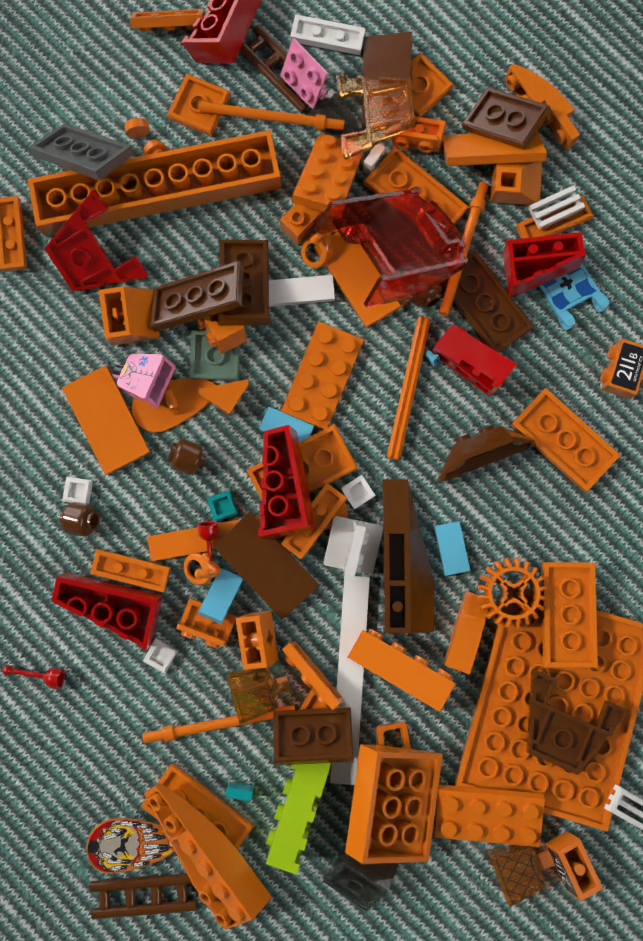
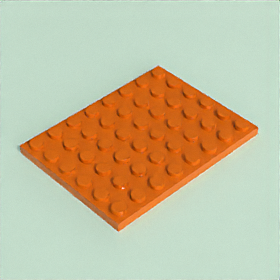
(499, 726)

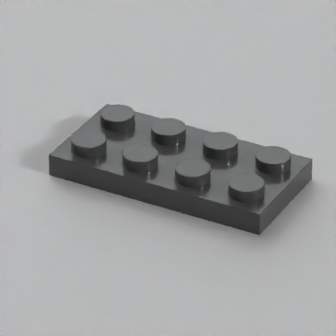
(81, 151)

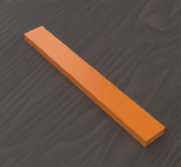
(189, 542)

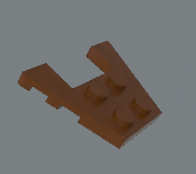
(563, 737)

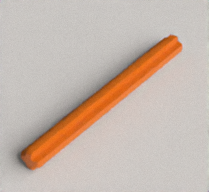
(408, 388)

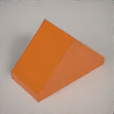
(225, 395)

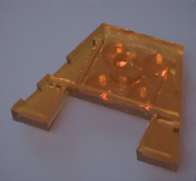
(387, 110)

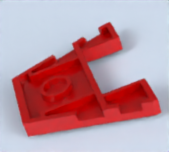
(80, 255)

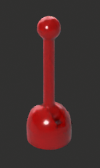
(208, 531)
(52, 678)

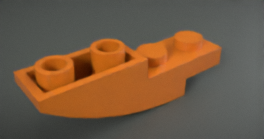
(533, 87)

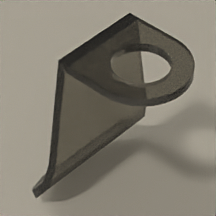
(335, 108)

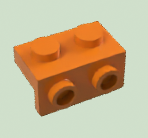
(424, 136)
(196, 625)

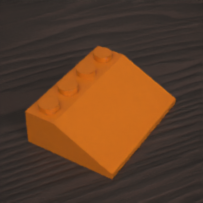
(393, 805)

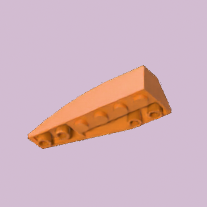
(209, 859)

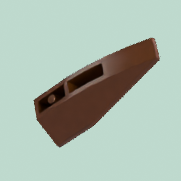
(406, 567)

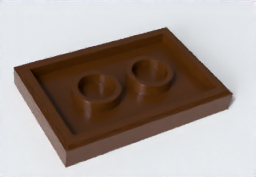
(506, 118)
(312, 736)

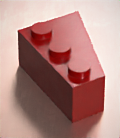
(541, 260)
(473, 360)

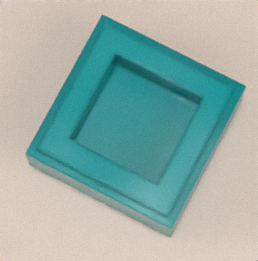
(222, 506)
(240, 791)

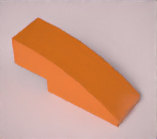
(466, 634)

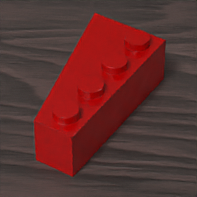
(221, 31)
(284, 486)
(119, 608)

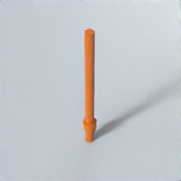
(319, 121)
(476, 208)
(169, 732)

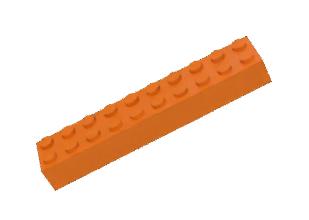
(161, 182)

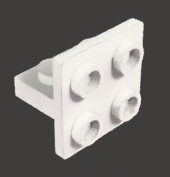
(353, 546)

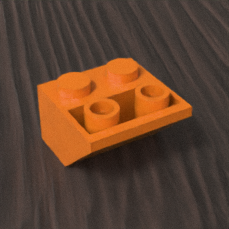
(127, 315)

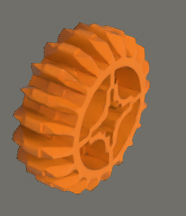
(520, 585)

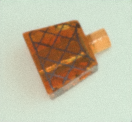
(255, 692)
(519, 871)

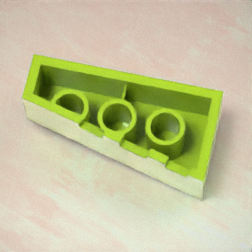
(296, 815)

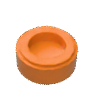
(137, 128)

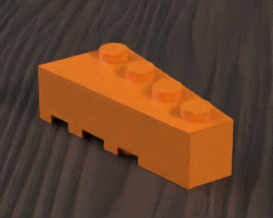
(401, 670)

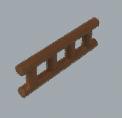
(265, 67)
(133, 909)

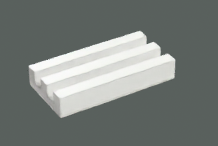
(574, 198)
(616, 799)

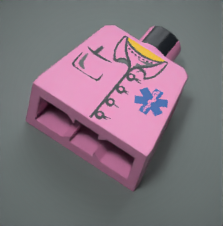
(145, 377)

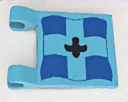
(570, 291)

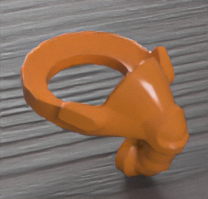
(324, 242)
(204, 575)

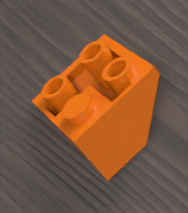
(516, 183)

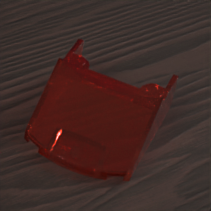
(404, 238)

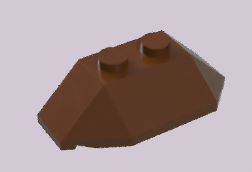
(481, 450)

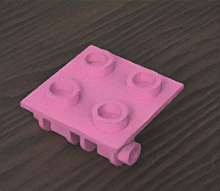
(304, 74)

